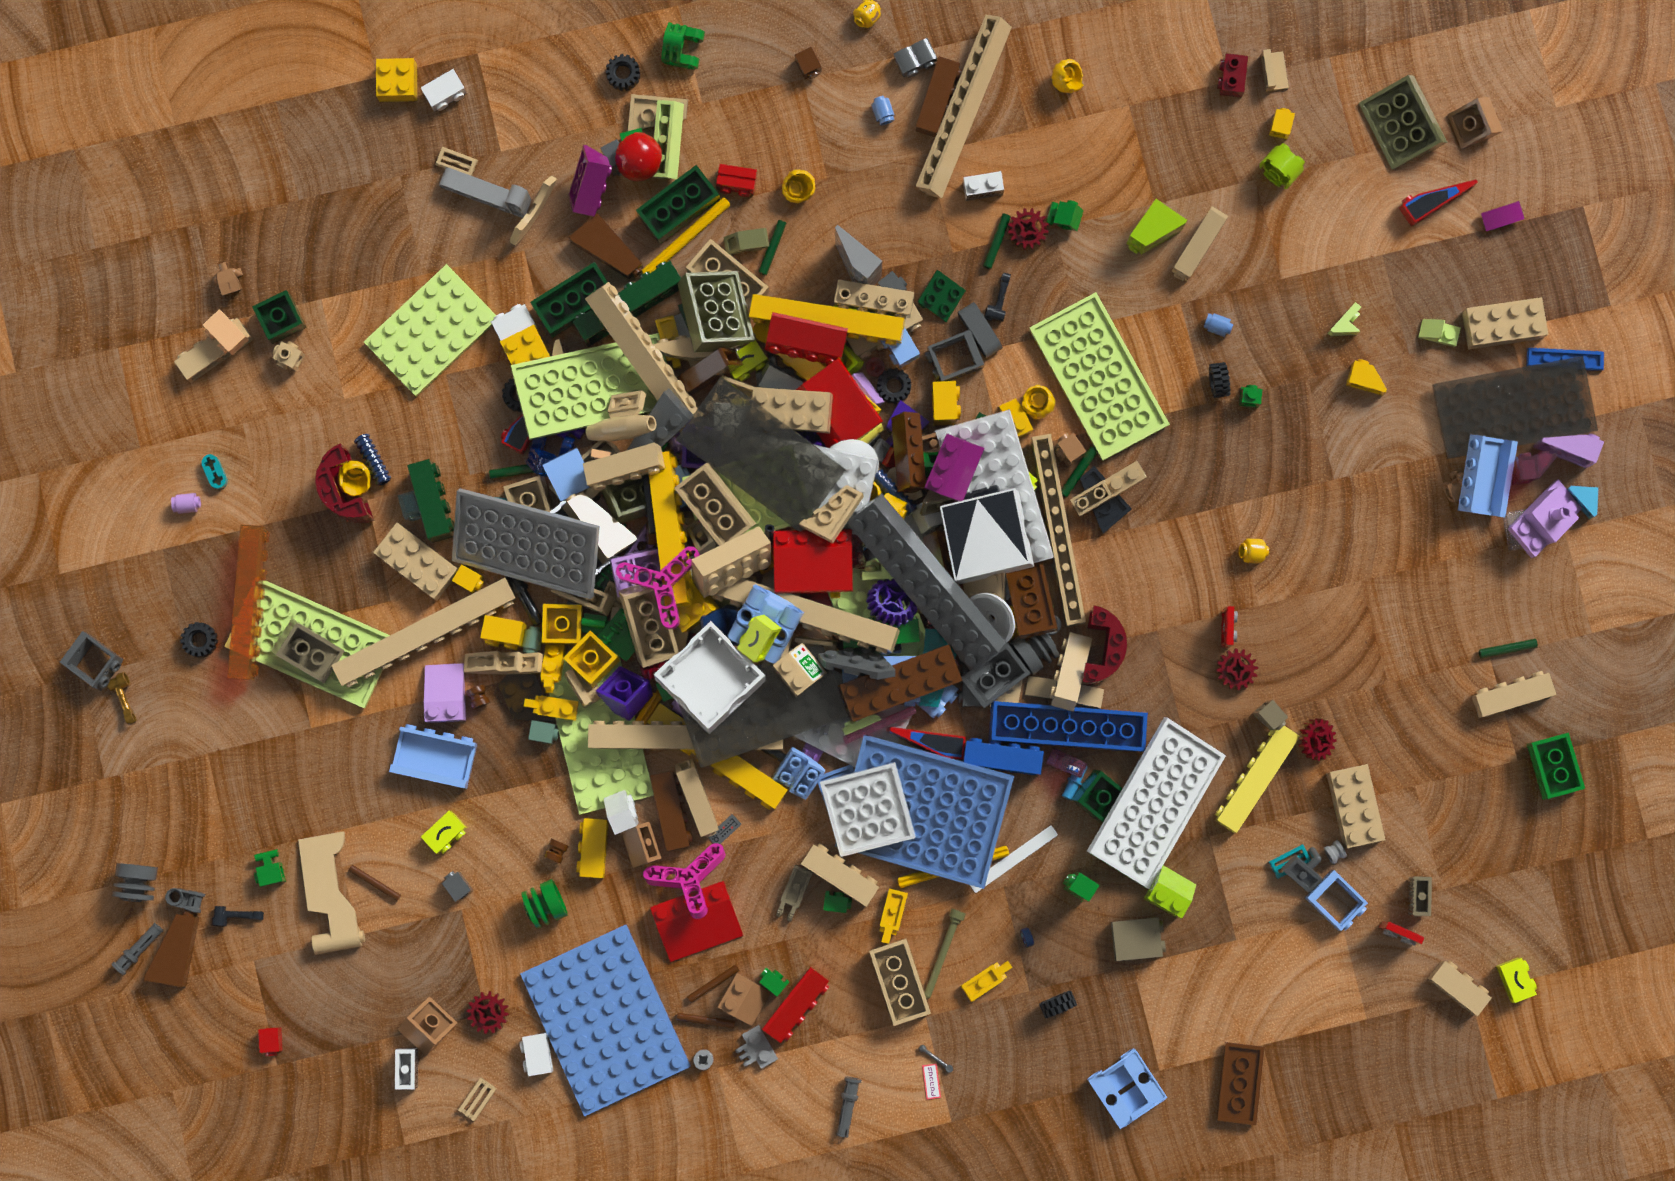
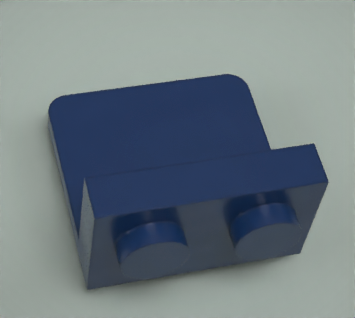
(722, 618)

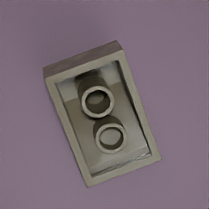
(307, 650)

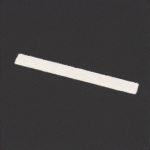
(1018, 855)

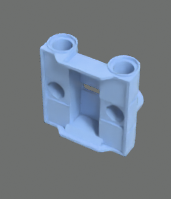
(775, 608)
(1135, 1100)

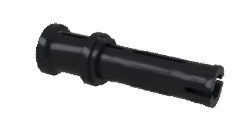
(520, 589)

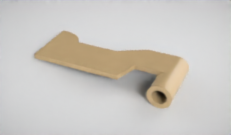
(324, 894)

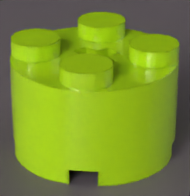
(1282, 166)

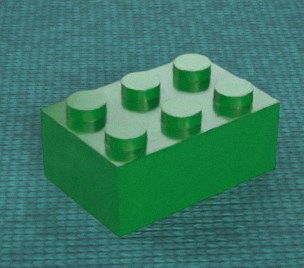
(1555, 766)

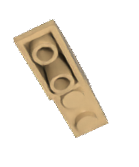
(680, 349)
(1108, 488)

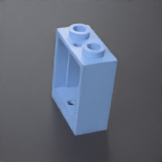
(1357, 910)

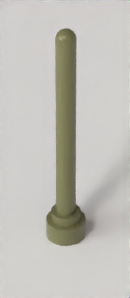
(955, 918)

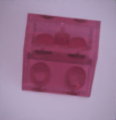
(1530, 468)

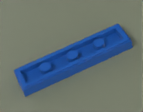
(1593, 359)

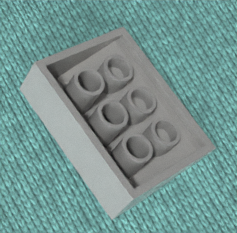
(859, 261)

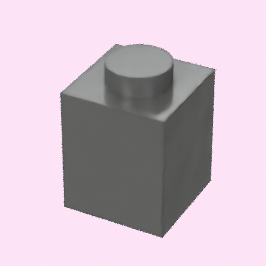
(457, 886)

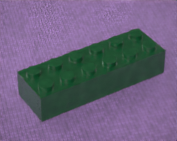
(639, 297)

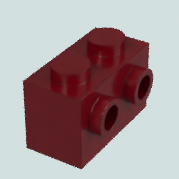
(1233, 75)

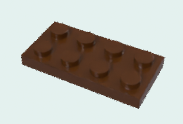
(1031, 601)
(1240, 1083)

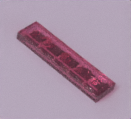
(879, 724)

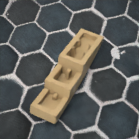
(503, 663)

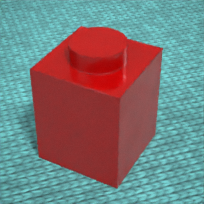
(270, 1041)

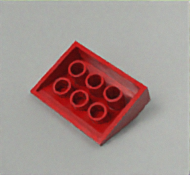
(851, 411)
(811, 563)
(686, 935)

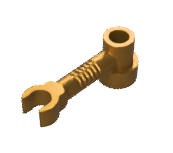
(118, 684)

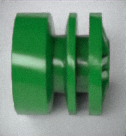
(544, 904)

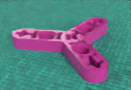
(665, 590)
(693, 883)

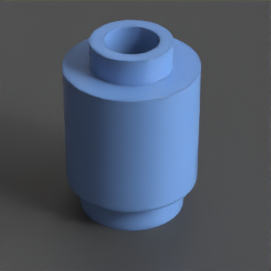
(883, 110)
(1218, 324)

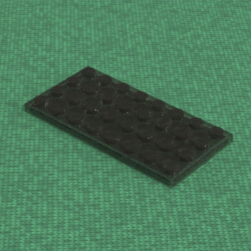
(1516, 405)
(760, 454)
(768, 716)

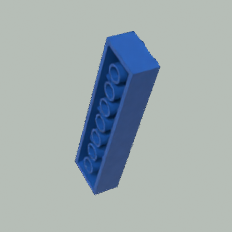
(1066, 728)

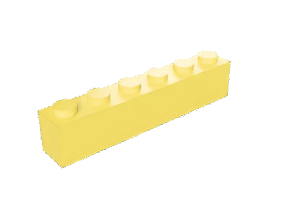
(1256, 779)

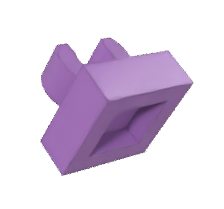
(812, 752)

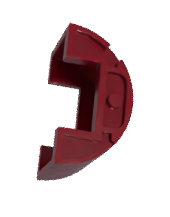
(329, 490)
(1114, 646)

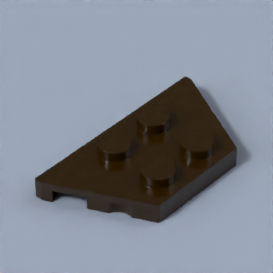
(516, 689)

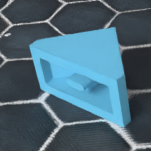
(1587, 498)

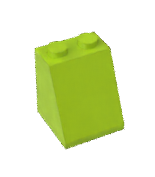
(1155, 228)
(1171, 892)

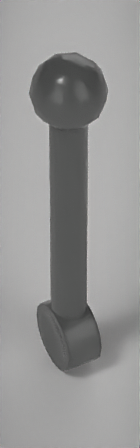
(922, 1048)

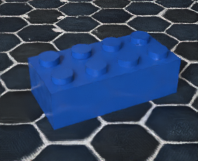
(1003, 758)

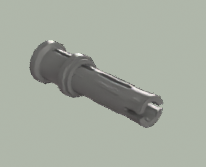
(131, 955)
(849, 1097)

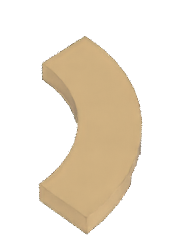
(539, 202)

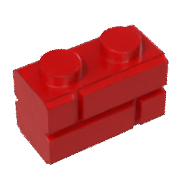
(736, 180)

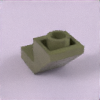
(746, 240)

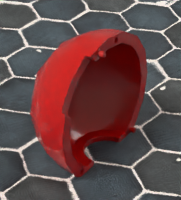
(638, 157)

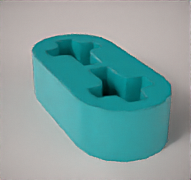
(210, 473)

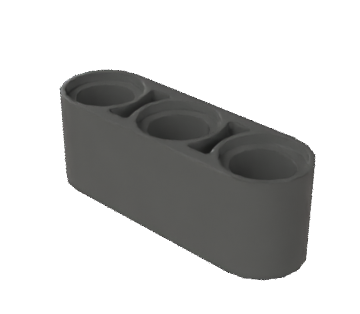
(980, 329)

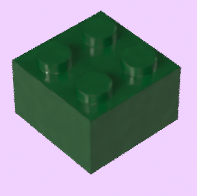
(279, 317)
(1097, 795)

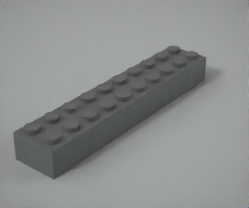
(926, 582)

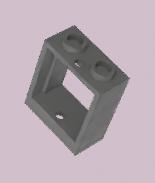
(973, 351)
(78, 651)

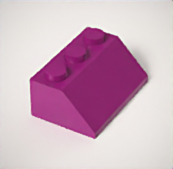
(589, 181)
(954, 467)

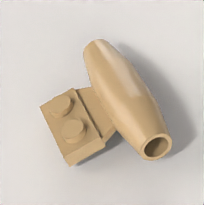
(623, 420)

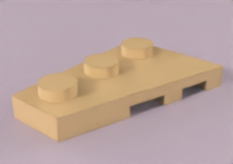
(644, 108)

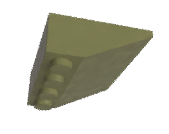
(1403, 122)
(715, 310)

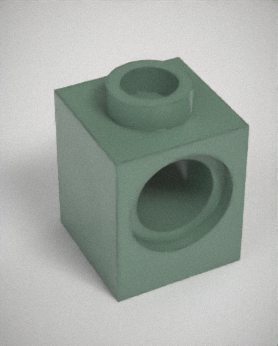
(543, 732)

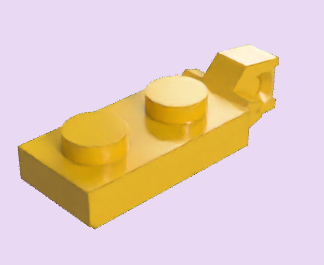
(668, 330)
(552, 665)
(553, 707)
(892, 914)
(985, 980)

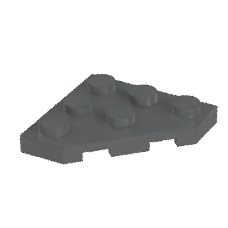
(858, 661)

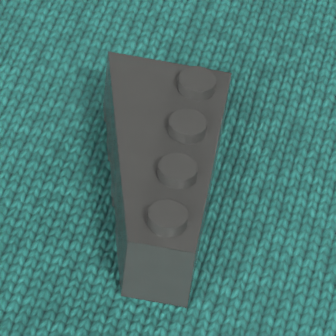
(670, 418)

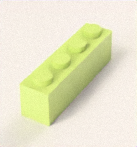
(668, 135)

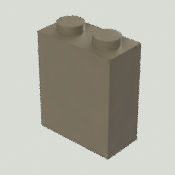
(1137, 939)

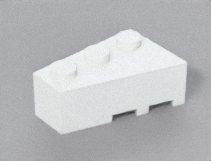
(621, 811)

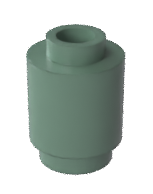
(532, 640)

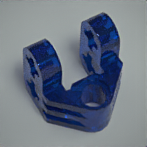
(538, 457)

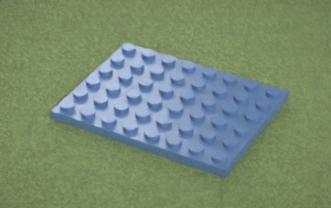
(951, 808)
(605, 1020)

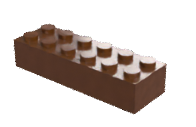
(912, 680)

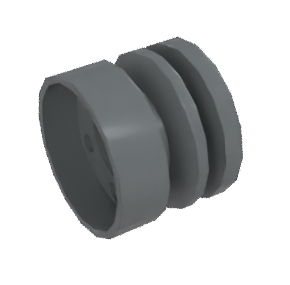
(1035, 649)
(134, 882)

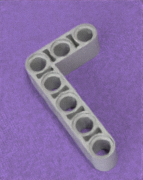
(513, 201)

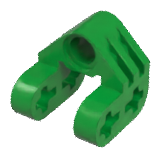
(673, 45)

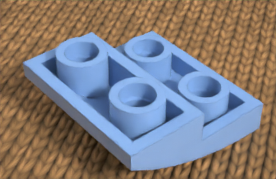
(567, 474)
(799, 773)

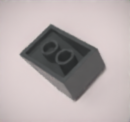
(996, 675)

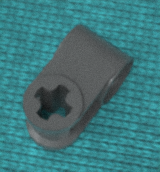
(189, 899)

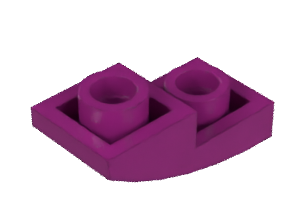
(1502, 216)

